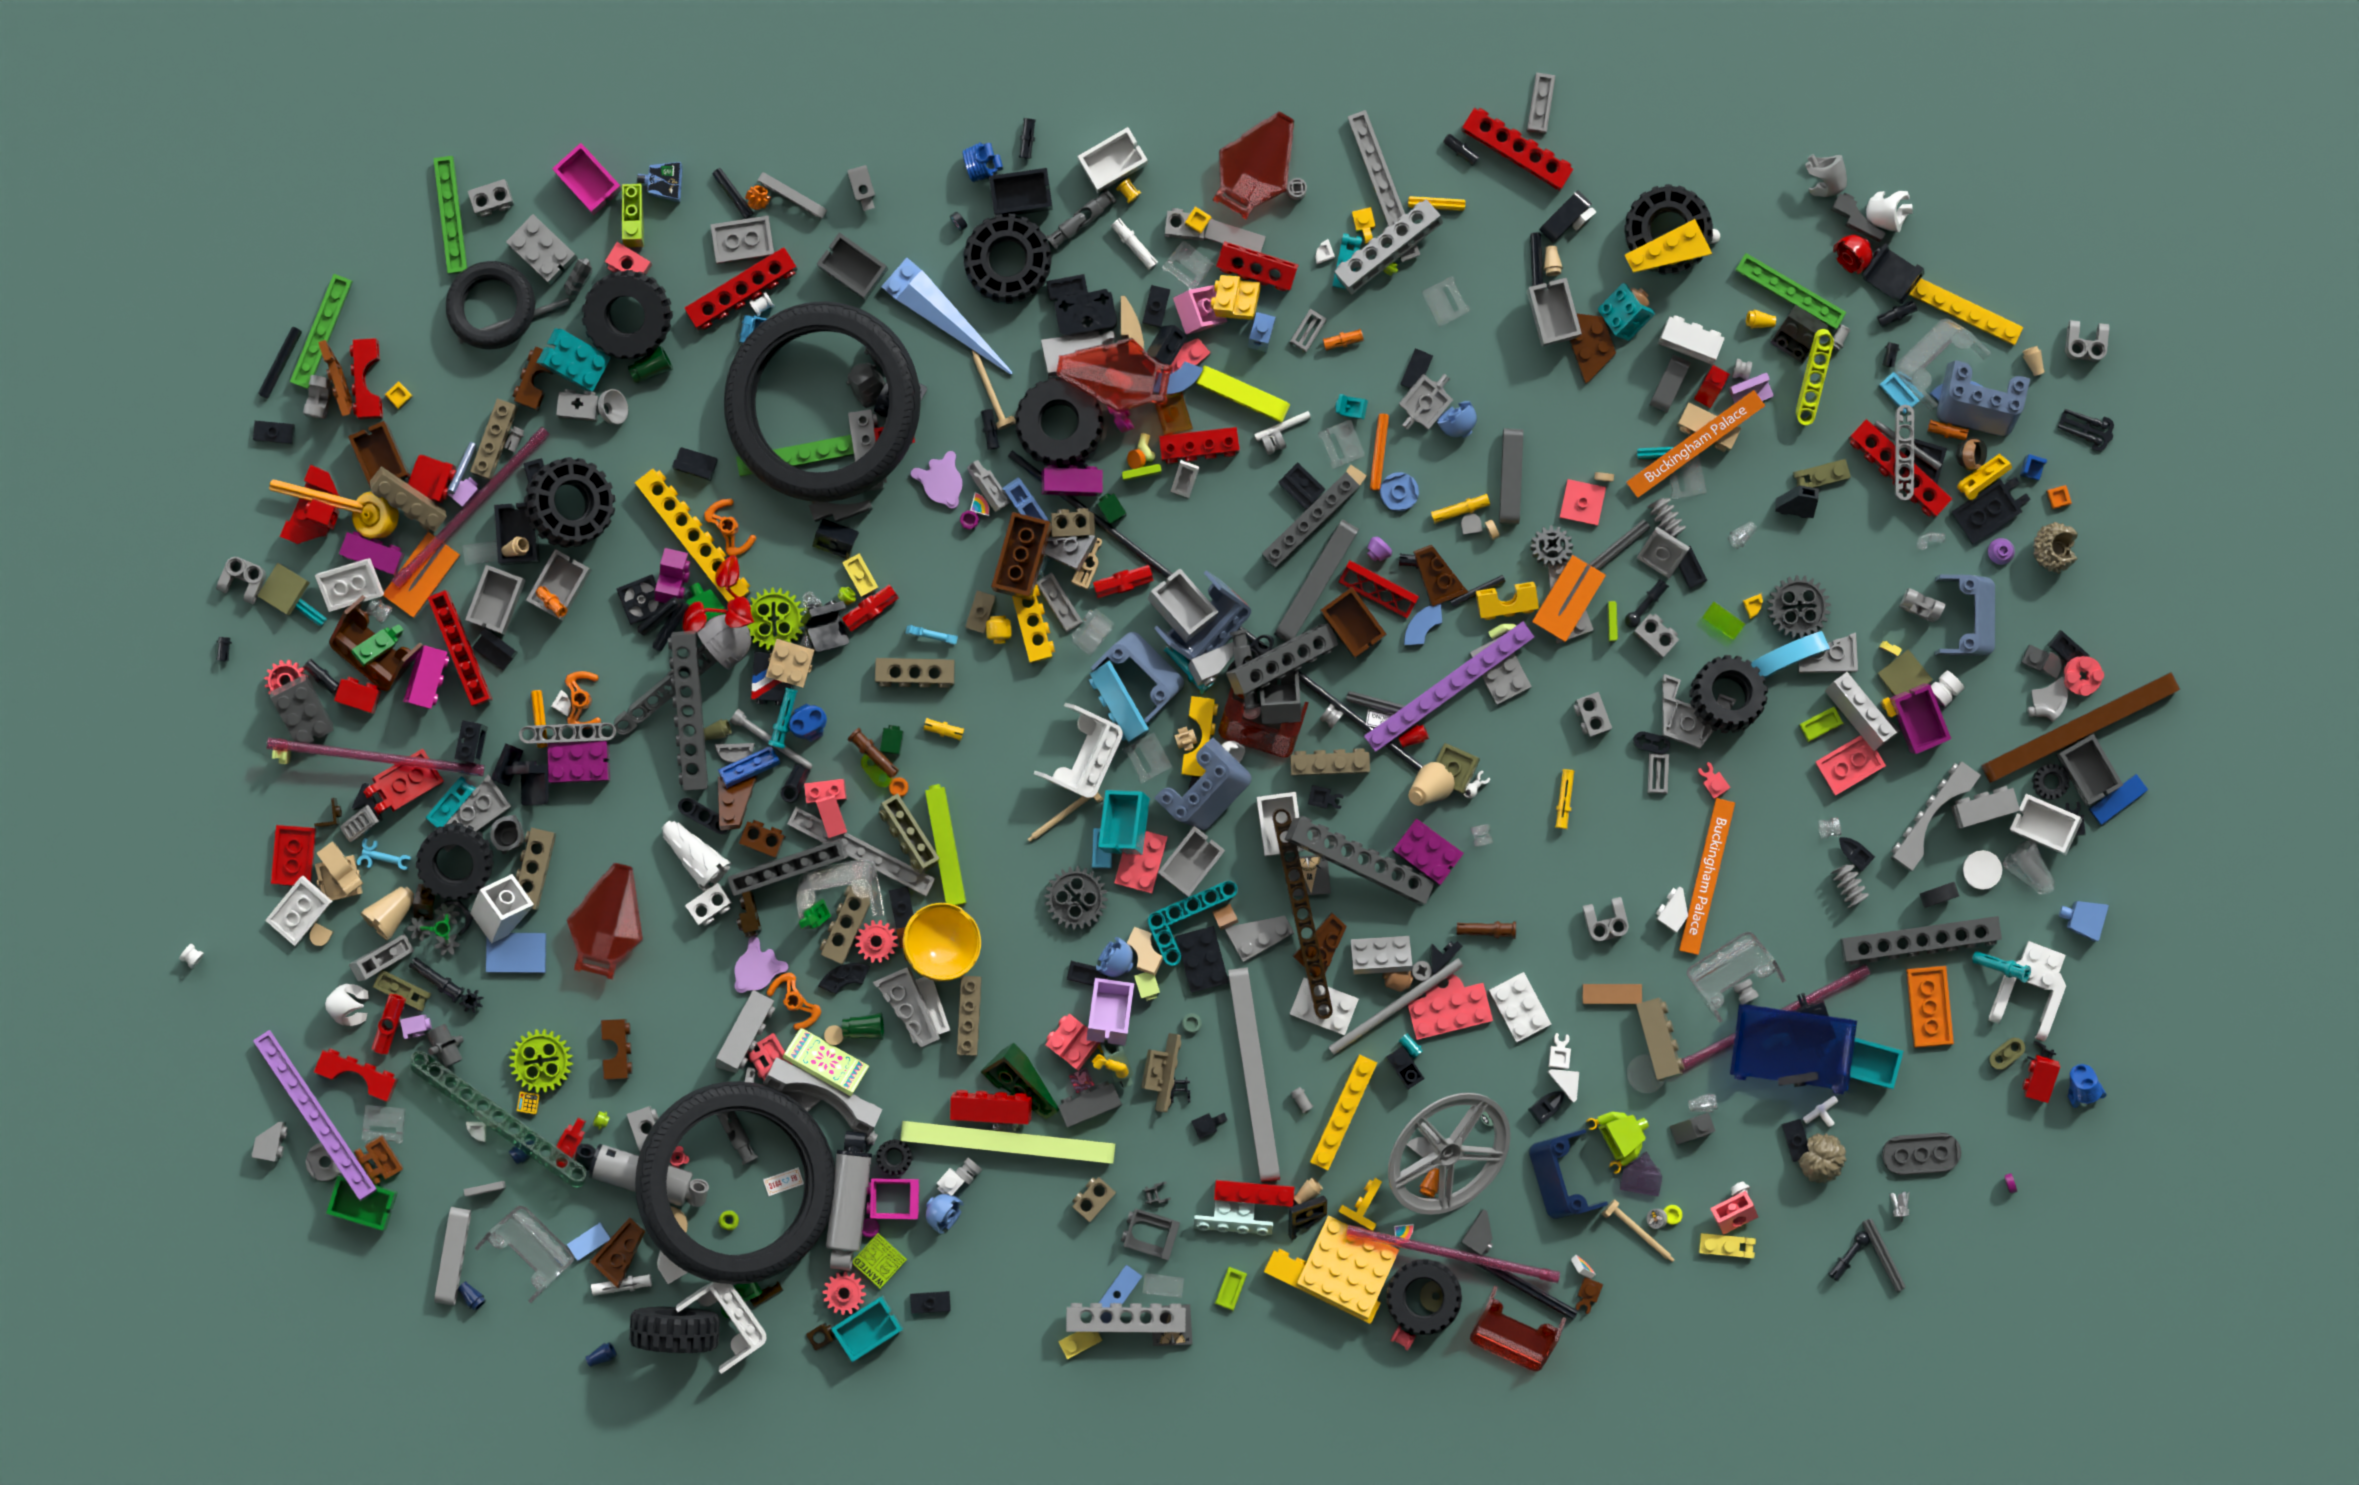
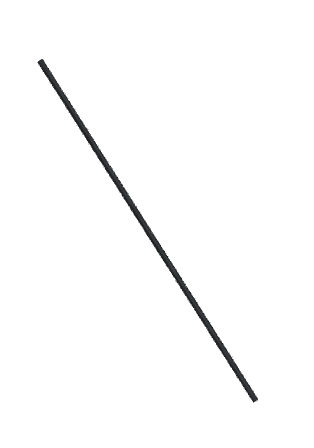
(1250, 637)

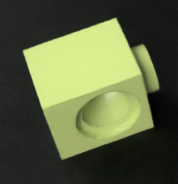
(1147, 985)

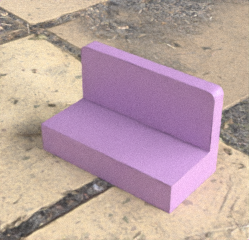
(1759, 384)

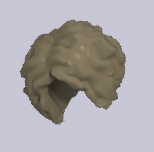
(2053, 547)
(1824, 1158)

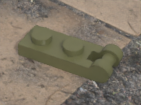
(1823, 474)
(392, 984)

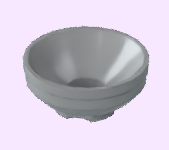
(616, 404)

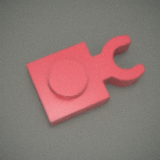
(1715, 782)

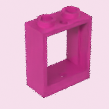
(914, 1198)

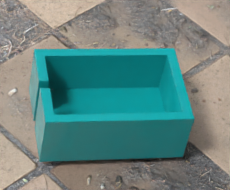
(573, 360)
(1124, 822)
(1875, 1063)
(867, 1328)

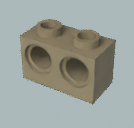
(1073, 527)
(1098, 1202)

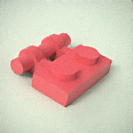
(770, 1048)

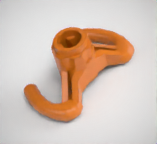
(728, 527)
(580, 699)
(795, 1000)

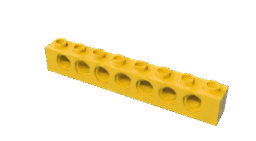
(646, 485)

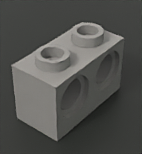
(489, 192)
(1183, 230)
(1652, 639)
(1597, 713)

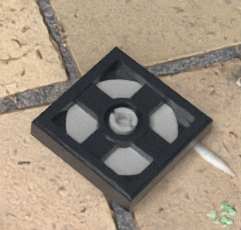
(639, 599)

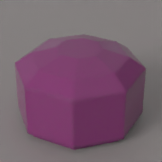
(969, 520)

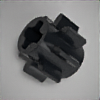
(467, 997)

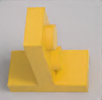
(1362, 1205)

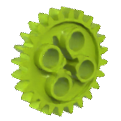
(792, 617)
(538, 1043)

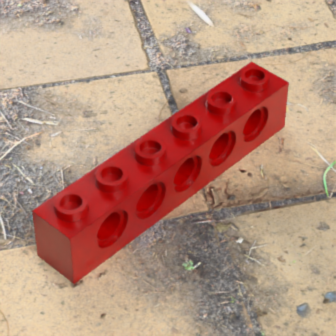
(1472, 128)
(696, 309)
(1883, 444)
(460, 648)

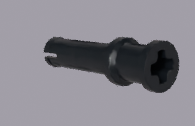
(444, 985)

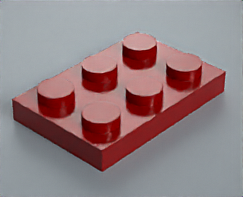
(293, 854)

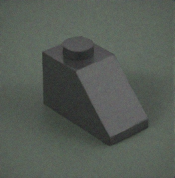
(1692, 1128)
(1479, 1234)

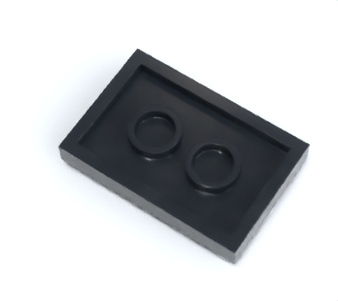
(1202, 959)

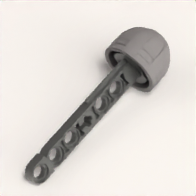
(719, 644)

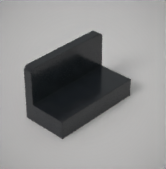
(1167, 344)
(695, 463)
(835, 538)
(494, 649)

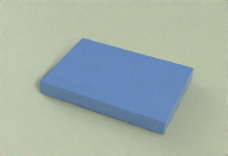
(517, 953)

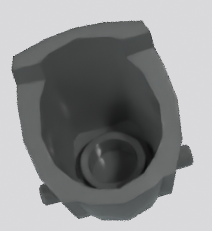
(865, 383)
(507, 834)

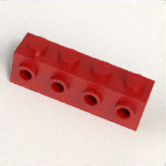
(1199, 444)
(990, 1107)

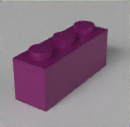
(1072, 481)
(382, 557)

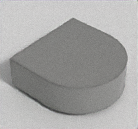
(1471, 524)

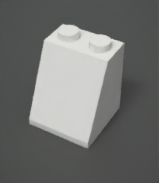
(500, 907)

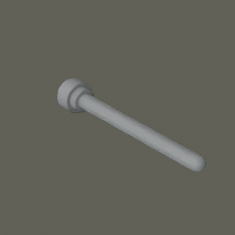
(740, 719)

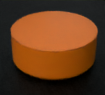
(1136, 459)
(899, 786)

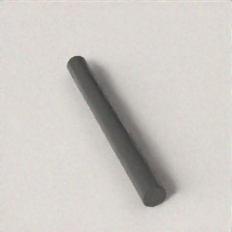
(1917, 452)

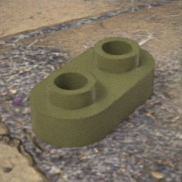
(2006, 1053)

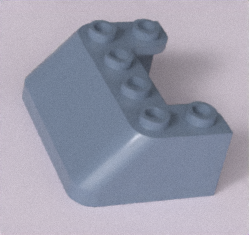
(1979, 406)
(1212, 792)

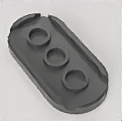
(1921, 1153)

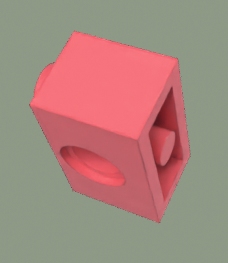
(621, 254)
(823, 789)
(1734, 1212)

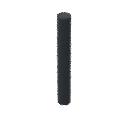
(1472, 593)

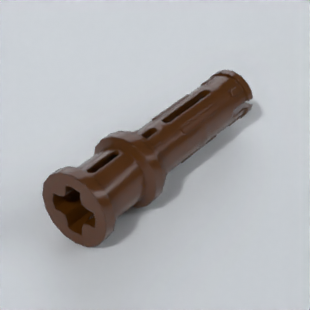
(867, 747)
(1497, 929)

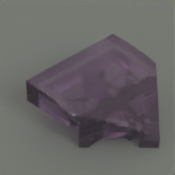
(1642, 1176)

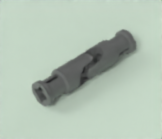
(1071, 226)
(1243, 652)
(738, 1137)

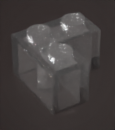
(1093, 632)

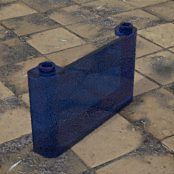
(1789, 1043)

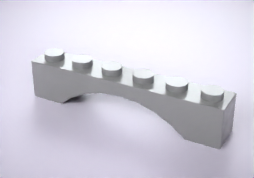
(1911, 848)
(857, 1112)

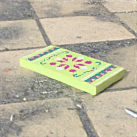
(825, 1062)

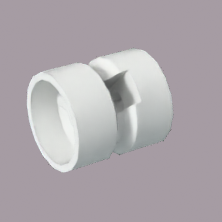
(1947, 686)

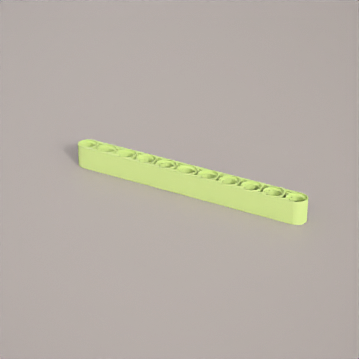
(1007, 1142)

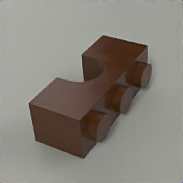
(526, 393)
(617, 1031)

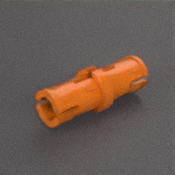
(1343, 339)
(1947, 430)
(551, 601)

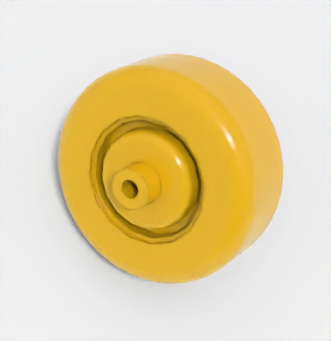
(377, 517)

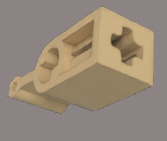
(1090, 572)
(340, 868)

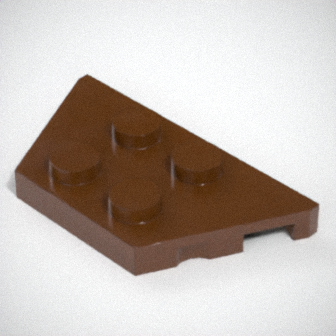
(1593, 347)

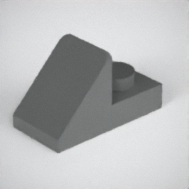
(2042, 661)

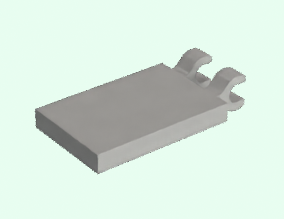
(1068, 344)

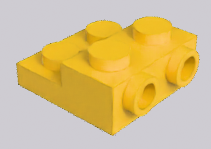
(1235, 298)

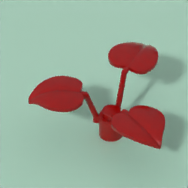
(738, 610)

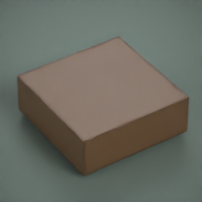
(1225, 917)

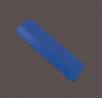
(749, 766)
(2118, 799)

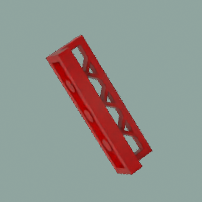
(1381, 582)

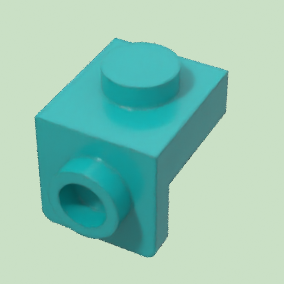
(1351, 407)

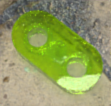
(874, 773)

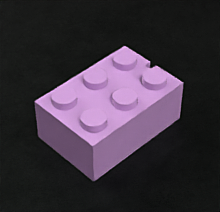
(1110, 1011)

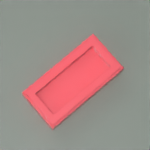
(831, 816)

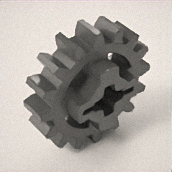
(1549, 538)

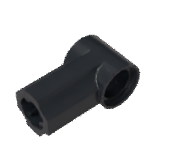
(795, 781)

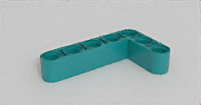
(1184, 913)

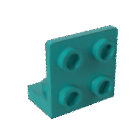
(1625, 313)

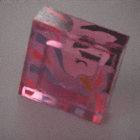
(1081, 1080)

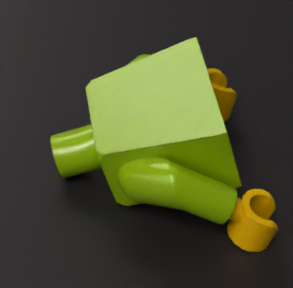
(1622, 1135)

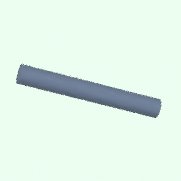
(461, 468)

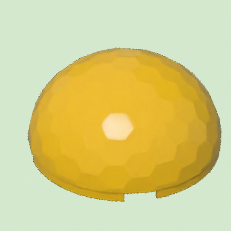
(941, 942)

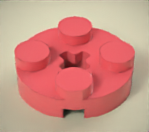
(2072, 675)

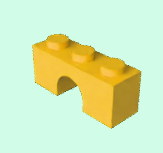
(1524, 601)

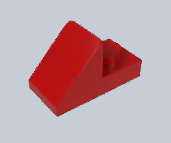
(1711, 386)

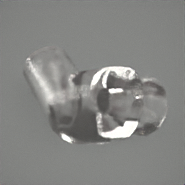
(1006, 1127)

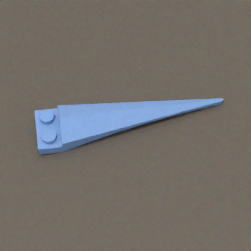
(917, 292)

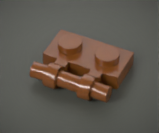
(383, 1157)

